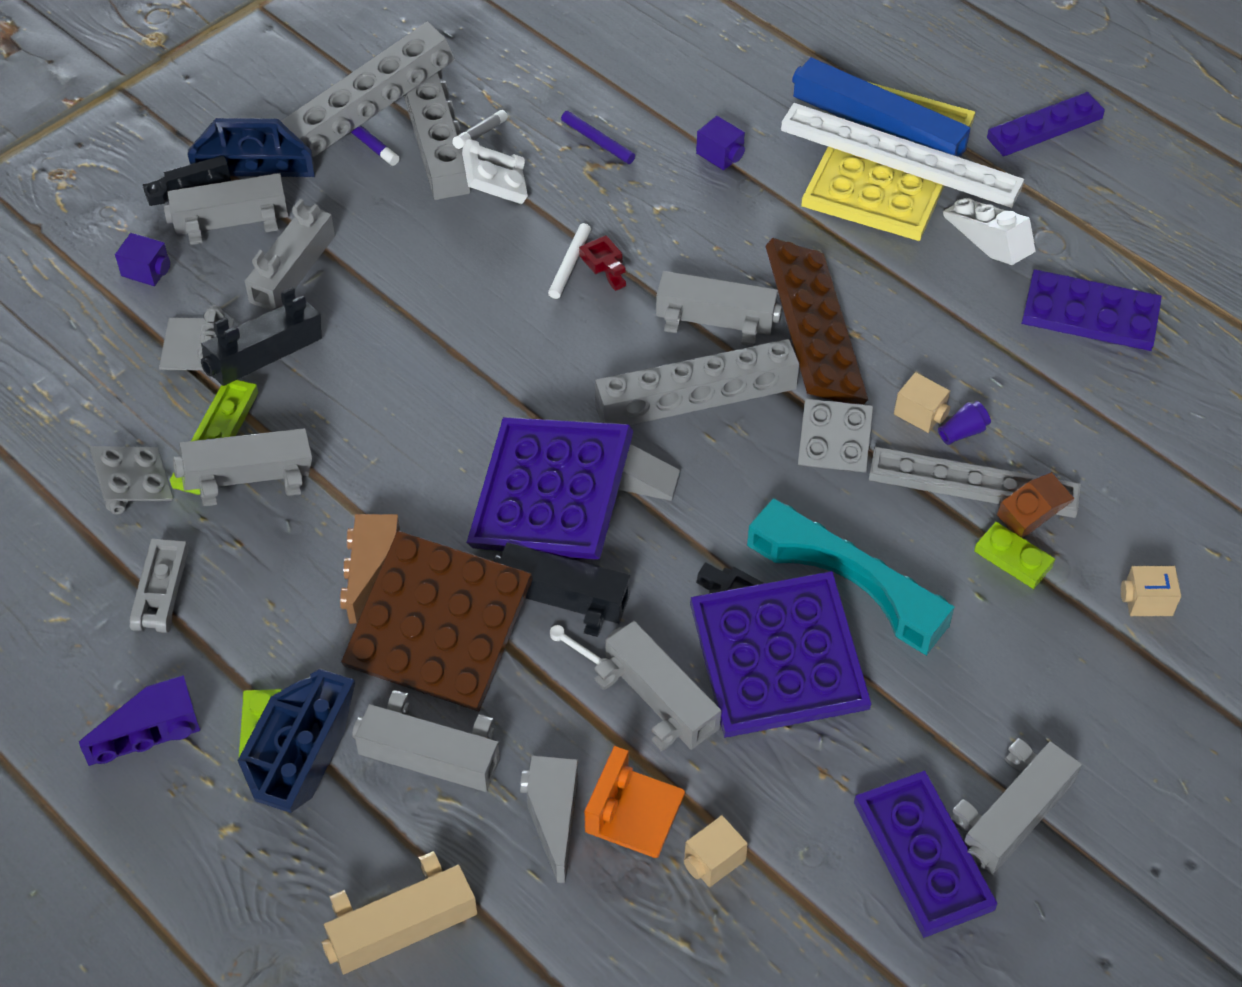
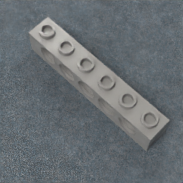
(370, 88)
(434, 134)
(697, 384)

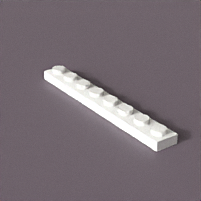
(903, 155)

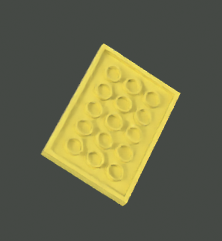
(877, 193)

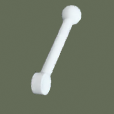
(557, 634)

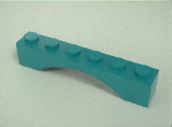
(789, 537)

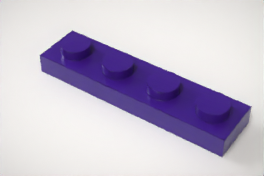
(1045, 124)

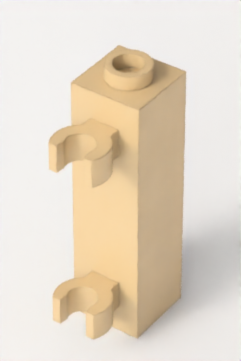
(399, 918)

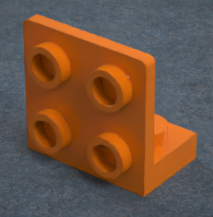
(631, 807)

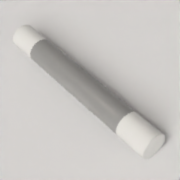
(480, 128)

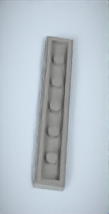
(955, 478)

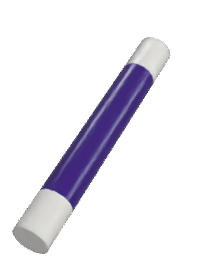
(376, 145)

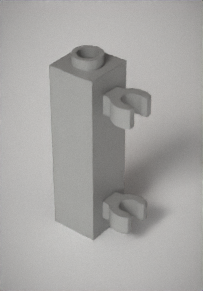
(226, 205)
(289, 256)
(717, 304)
(243, 460)
(661, 684)
(428, 746)
(1020, 807)

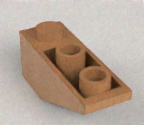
(369, 547)

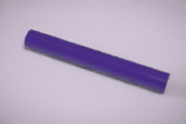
(598, 137)

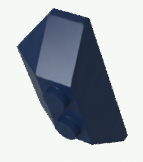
(254, 148)
(296, 740)

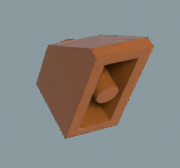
(1034, 504)

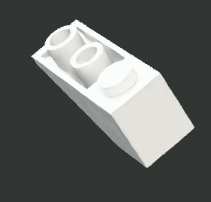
(995, 231)

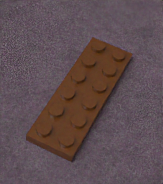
(816, 323)

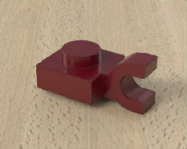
(604, 256)

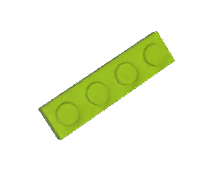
(223, 417)

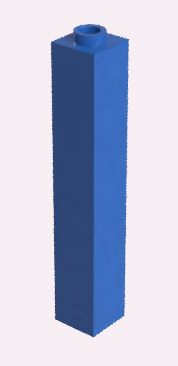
(877, 108)

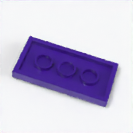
(1092, 310)
(925, 854)

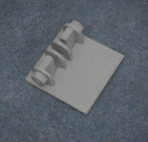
(184, 337)
(835, 435)
(130, 475)

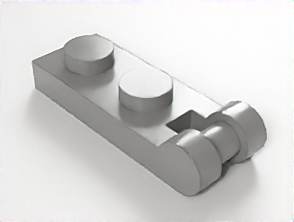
(159, 585)

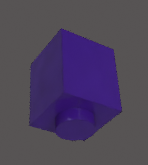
(720, 143)
(142, 259)

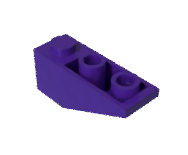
(149, 718)

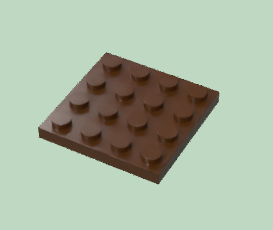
(437, 620)

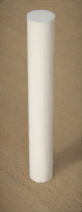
(569, 261)

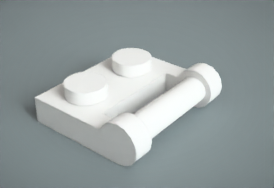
(491, 178)

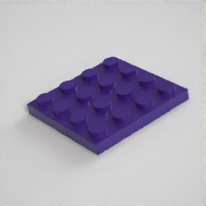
(551, 486)
(779, 654)

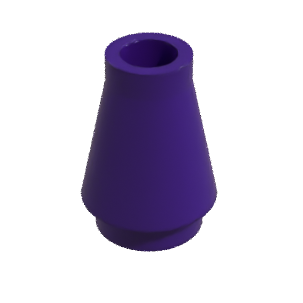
(966, 422)

